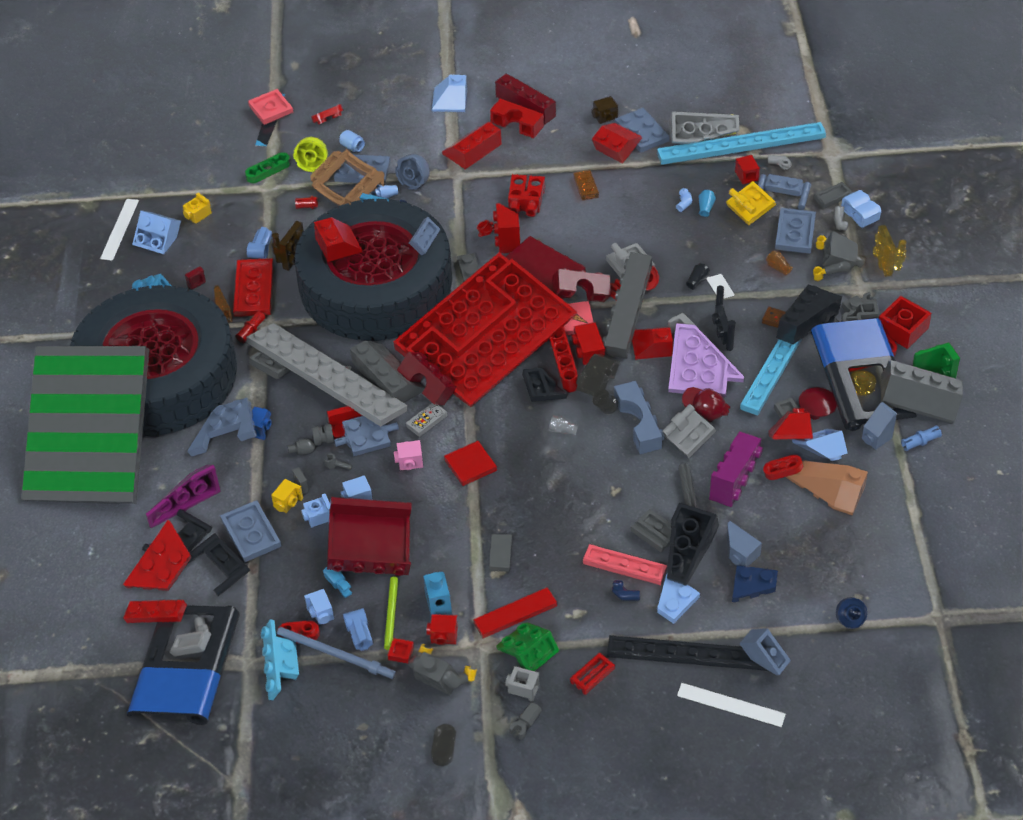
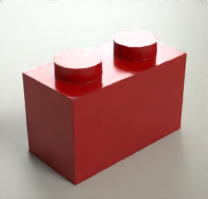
(588, 341)

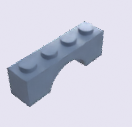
(631, 400)

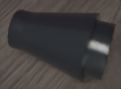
(698, 275)

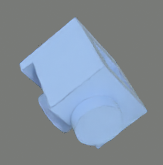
(316, 511)
(319, 606)

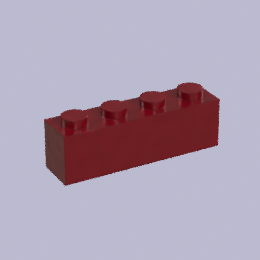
(517, 92)

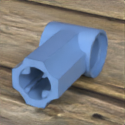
(259, 247)
(357, 624)

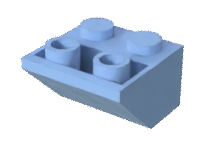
(155, 232)

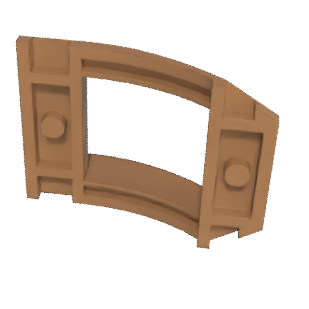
(334, 162)

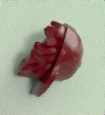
(706, 402)

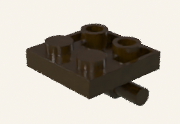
(286, 248)

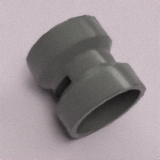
(322, 434)

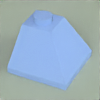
(450, 94)
(825, 443)

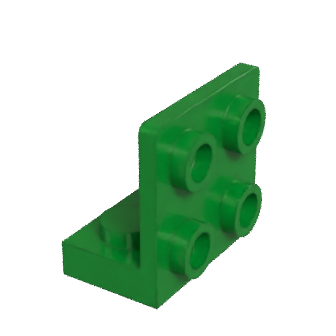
(938, 359)
(529, 645)

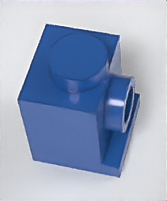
(262, 421)

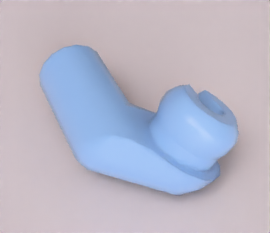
(685, 198)

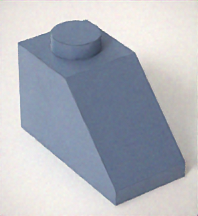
(880, 426)
(742, 547)
(765, 650)

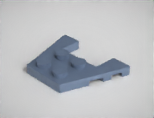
(223, 420)

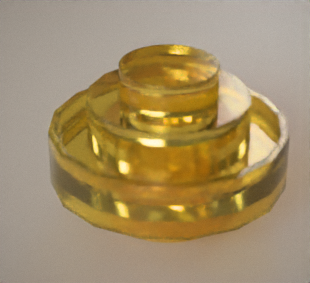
(863, 382)

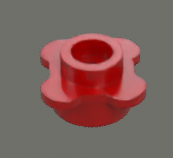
(485, 228)

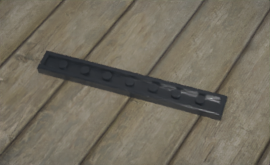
(680, 652)

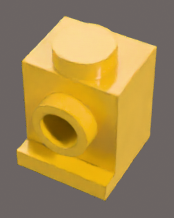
(197, 208)
(286, 496)

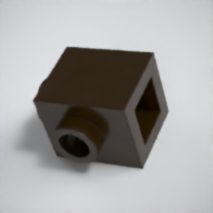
(605, 110)

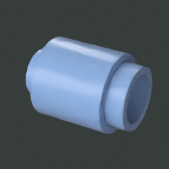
(352, 141)

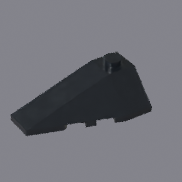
(690, 538)

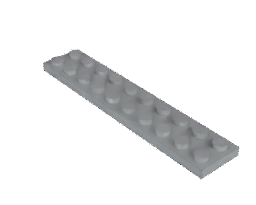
(327, 374)

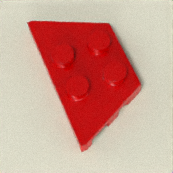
(161, 562)

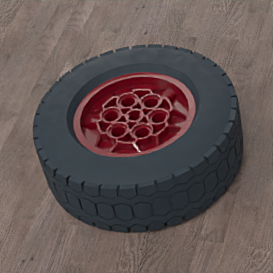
(382, 286)
(188, 346)

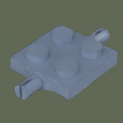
(365, 436)

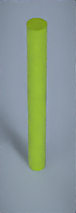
(389, 631)

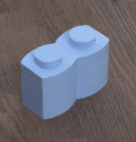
(861, 208)

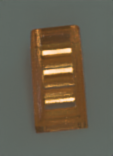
(222, 303)

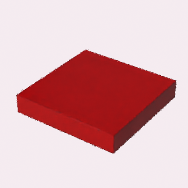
(470, 463)

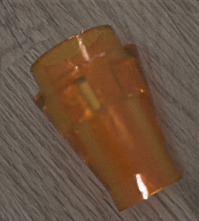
(778, 262)

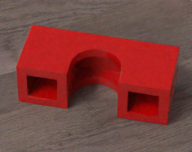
(506, 112)

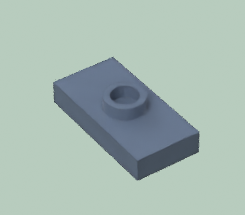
(424, 236)

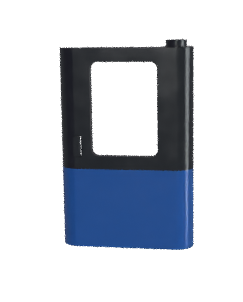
(852, 346)
(183, 685)

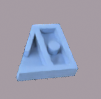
(676, 600)

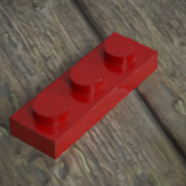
(155, 611)

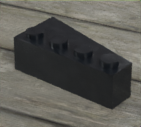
(806, 312)

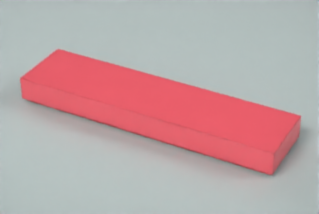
(625, 564)

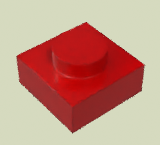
(400, 650)

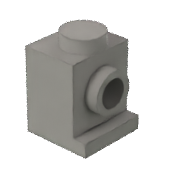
(523, 683)

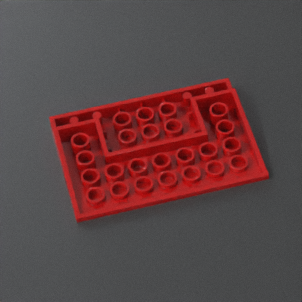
(475, 324)

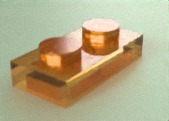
(586, 185)

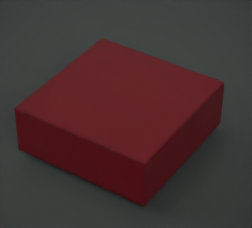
(195, 278)

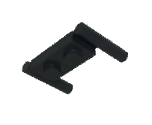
(725, 328)
(192, 532)
(224, 559)

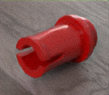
(311, 202)

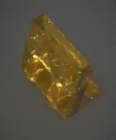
(887, 252)

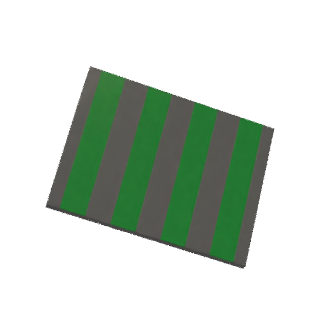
(85, 424)

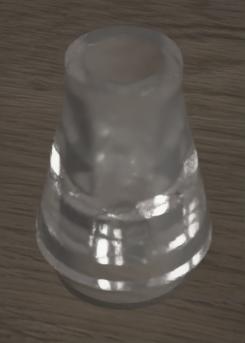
(562, 425)

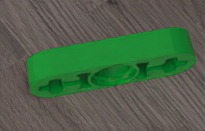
(257, 172)

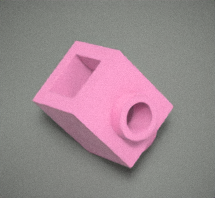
(409, 455)

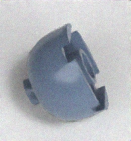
(412, 171)

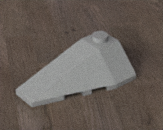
(696, 127)

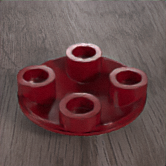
(817, 402)

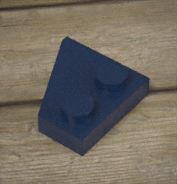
(753, 582)

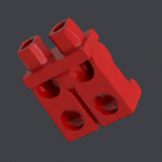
(526, 196)

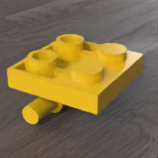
(750, 202)

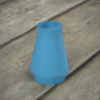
(706, 202)

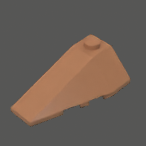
(834, 483)

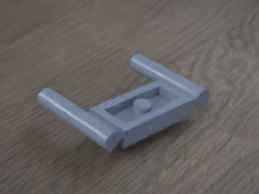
(786, 186)

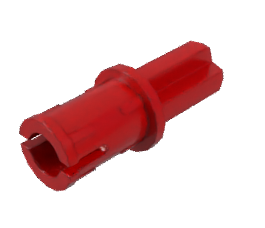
(250, 327)

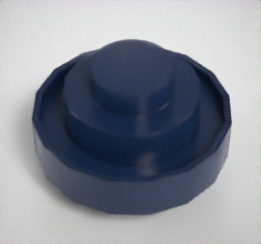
(851, 612)

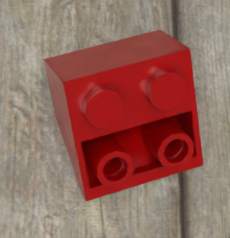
(506, 228)

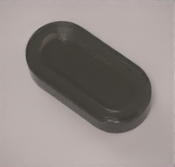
(443, 745)

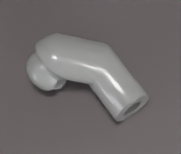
(781, 161)
(838, 218)
(200, 624)

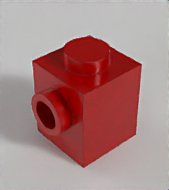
(747, 169)
(443, 629)

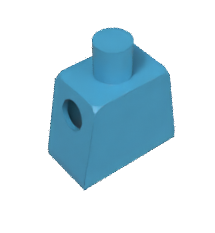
(435, 589)

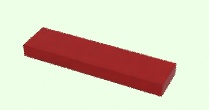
(515, 612)

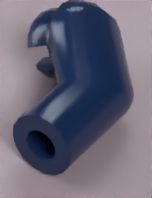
(624, 594)

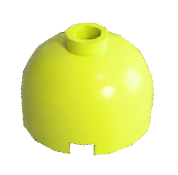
(310, 153)

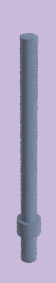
(373, 667)

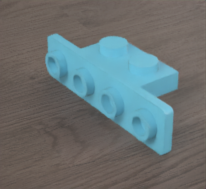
(279, 659)

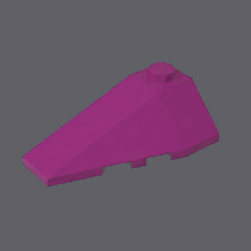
(189, 492)

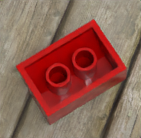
(474, 145)

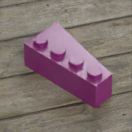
(734, 469)

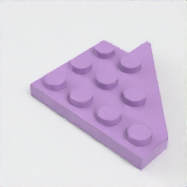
(699, 363)

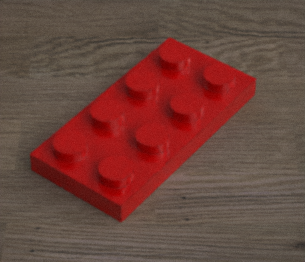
(253, 287)

